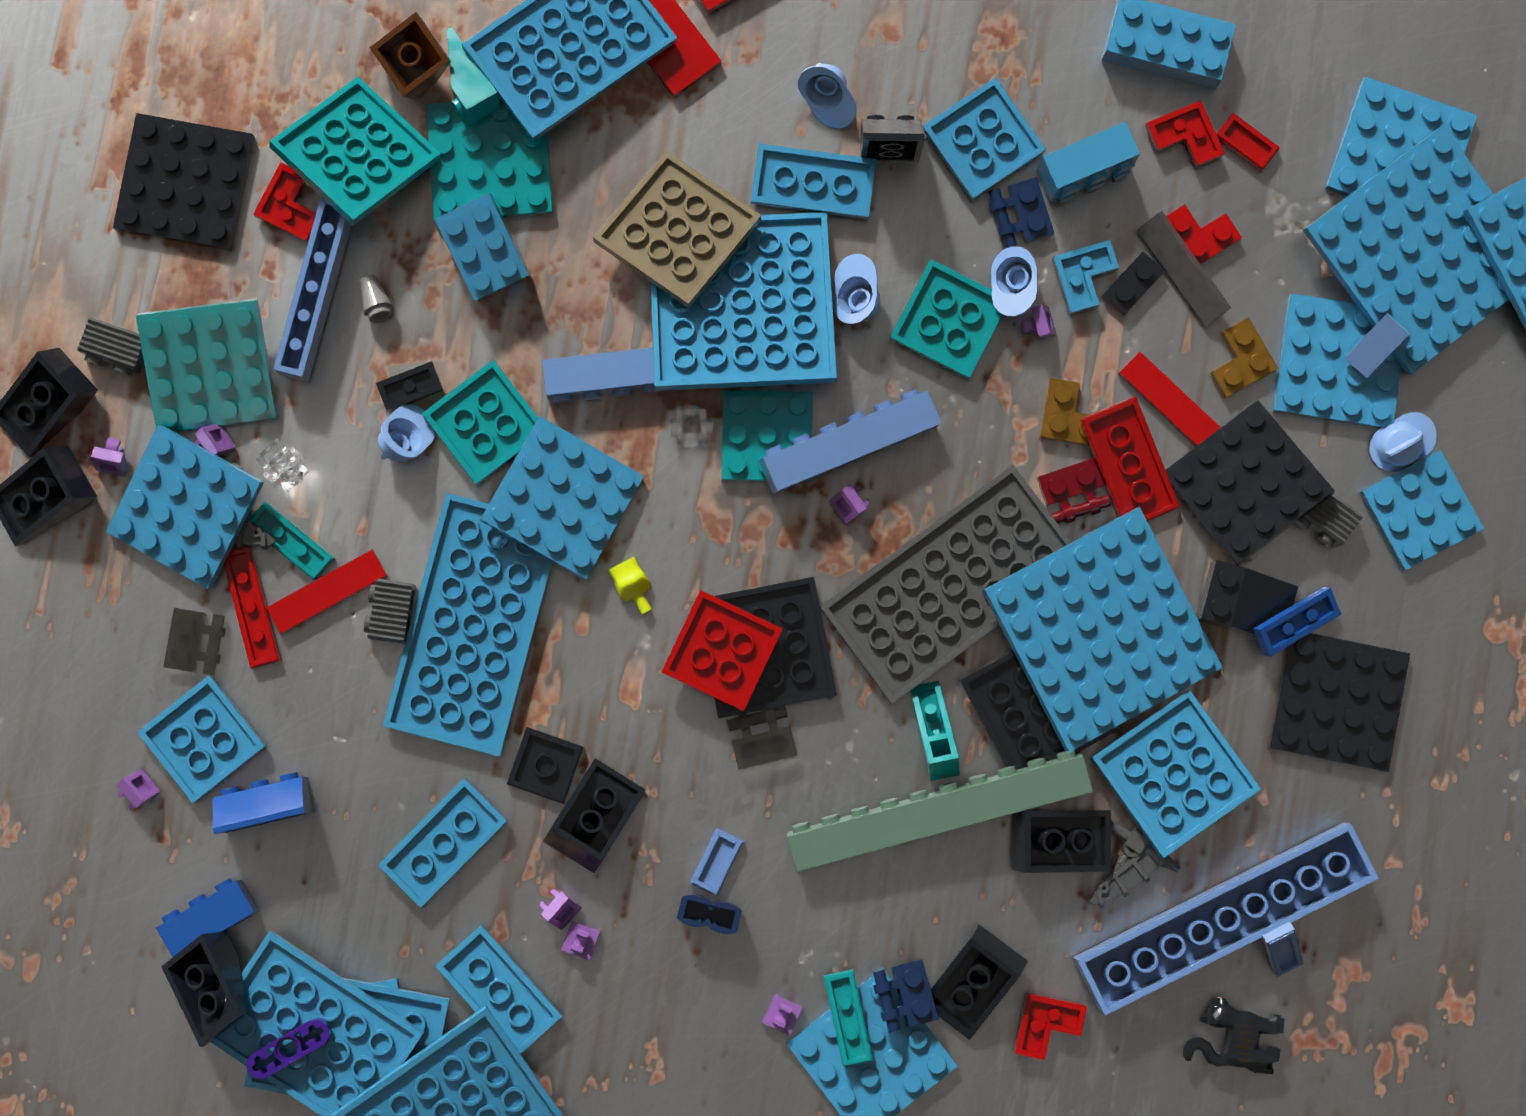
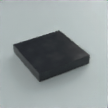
(545, 765)

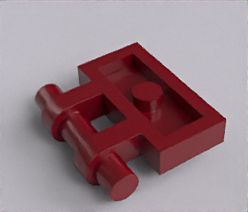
(1071, 482)

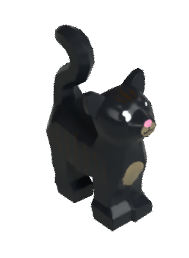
(1242, 1040)

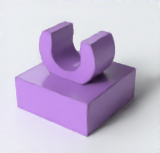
(1041, 322)
(215, 439)
(110, 459)
(848, 503)
(138, 789)
(560, 910)
(580, 940)
(782, 1014)

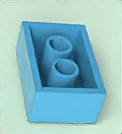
(1088, 163)
(482, 247)

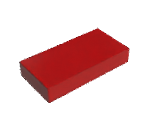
(1247, 142)

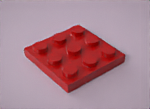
(722, 650)

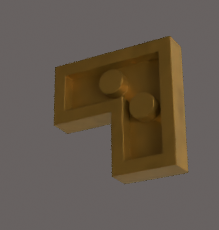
(1250, 362)
(1059, 417)

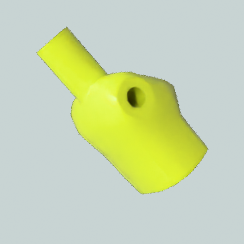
(631, 583)

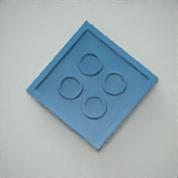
(983, 139)
(1421, 510)
(201, 739)

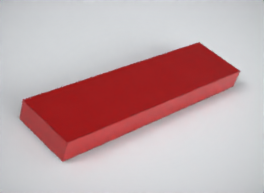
(1168, 399)
(327, 591)
(251, 608)

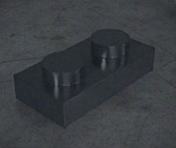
(1133, 283)
(409, 386)

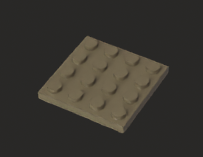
(677, 229)

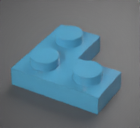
(1076, 273)

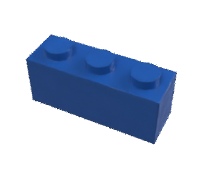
(207, 915)

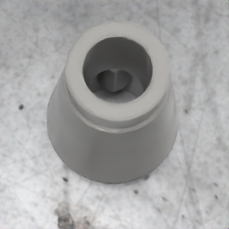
(374, 299)

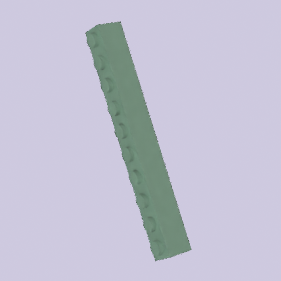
(939, 811)

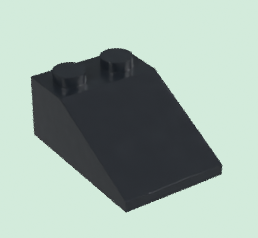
(891, 138)
(44, 399)
(43, 493)
(1242, 598)
(594, 815)
(1061, 840)
(976, 981)
(207, 985)

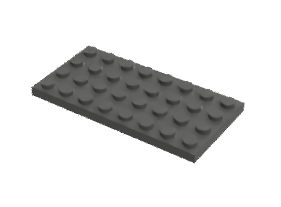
(928, 594)

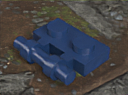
(1029, 209)
(913, 993)

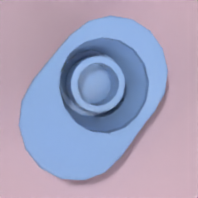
(827, 95)
(1014, 281)
(855, 289)
(405, 434)
(1403, 442)

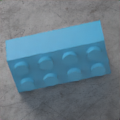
(1169, 42)

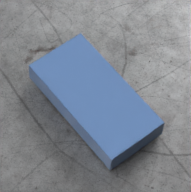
(1377, 345)
(716, 862)
(1283, 949)

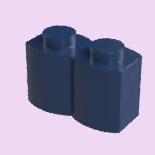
(700, 911)

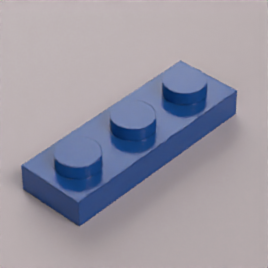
(1297, 621)

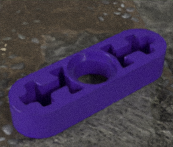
(265, 1051)

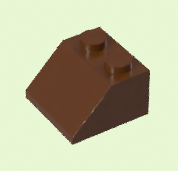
(411, 56)

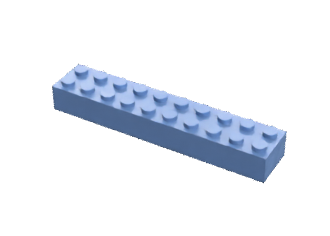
(1225, 918)

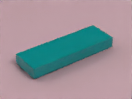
(293, 542)
(848, 1018)

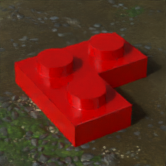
(1187, 125)
(280, 207)
(1204, 241)
(1041, 1016)

